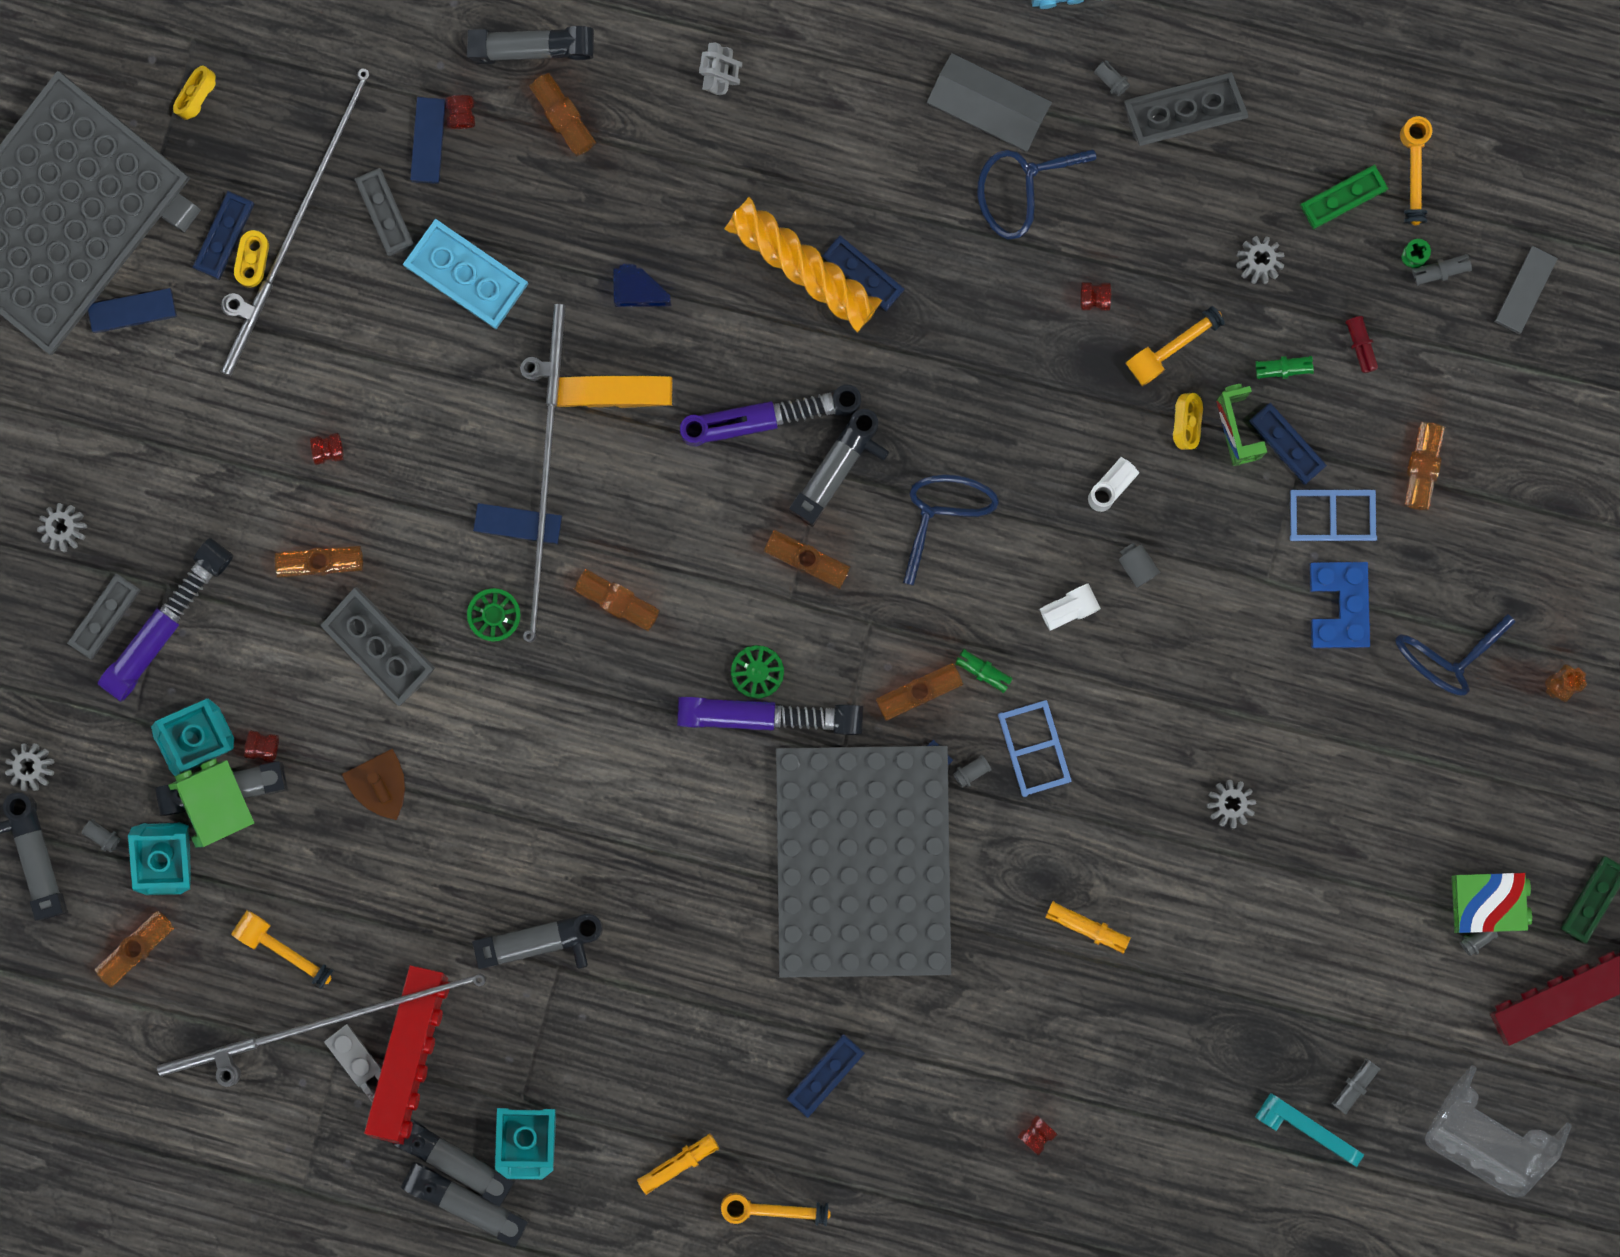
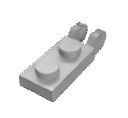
(354, 1058)

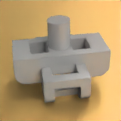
(715, 69)

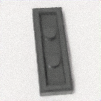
(384, 212)
(1525, 290)
(104, 616)

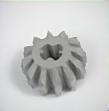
(1261, 270)
(53, 534)
(40, 767)
(1231, 793)

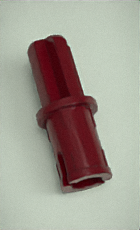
(1362, 344)

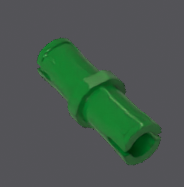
(1284, 367)
(983, 670)

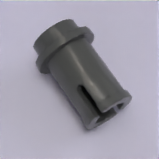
(1112, 78)
(971, 771)
(101, 836)
(1474, 942)

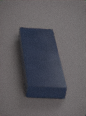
(428, 140)
(223, 235)
(860, 268)
(132, 310)
(1287, 443)
(516, 523)
(825, 1075)

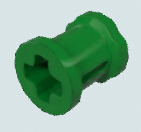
(1416, 245)

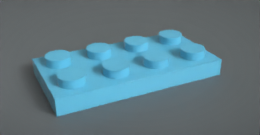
(465, 274)

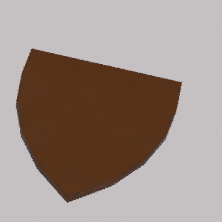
(378, 784)

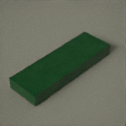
(1593, 900)

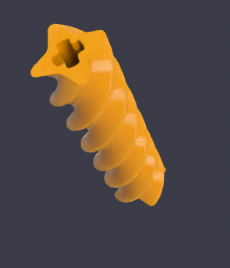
(803, 264)

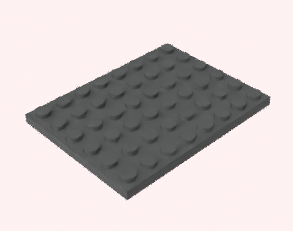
(72, 208)
(863, 861)

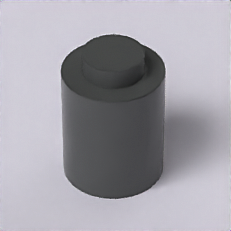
(1138, 564)

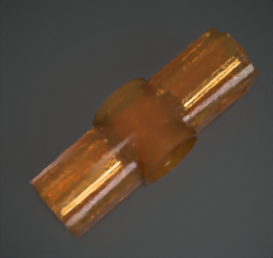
(562, 114)
(1424, 466)
(790, 550)
(337, 561)
(617, 600)
(936, 683)
(1566, 683)
(121, 961)

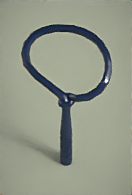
(1031, 170)
(928, 512)
(1457, 668)

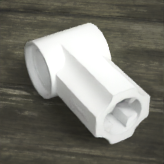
(1113, 483)
(1075, 605)

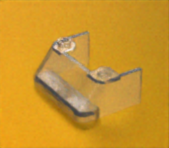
(1488, 1147)

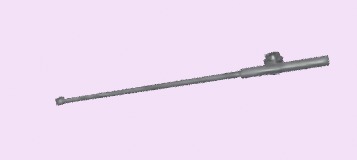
(252, 312)
(552, 371)
(223, 1054)

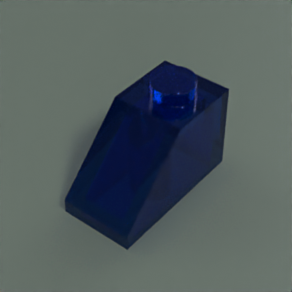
(637, 289)

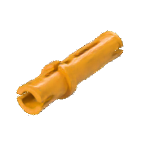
(1088, 927)
(688, 1157)

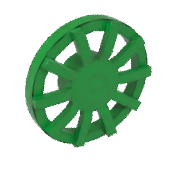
(493, 614)
(757, 672)

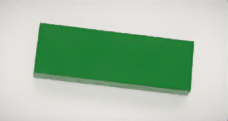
(1344, 197)

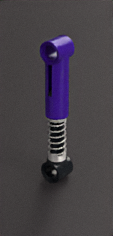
(766, 416)
(123, 674)
(766, 715)

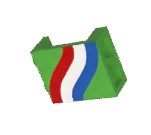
(1238, 453)
(1491, 902)

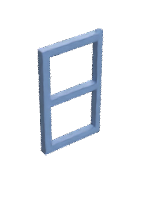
(1333, 532)
(1054, 742)

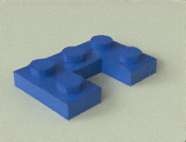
(1353, 626)

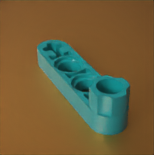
(1275, 1111)

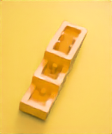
(615, 391)

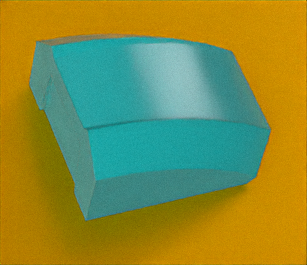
(193, 736)
(160, 858)
(525, 1143)

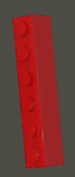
(406, 1058)

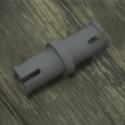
(1442, 269)
(1356, 1086)

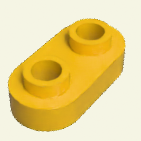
(194, 93)
(249, 259)
(1188, 421)

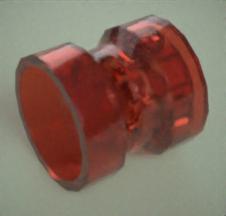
(460, 112)
(1095, 296)
(327, 448)
(261, 746)
(1037, 1135)

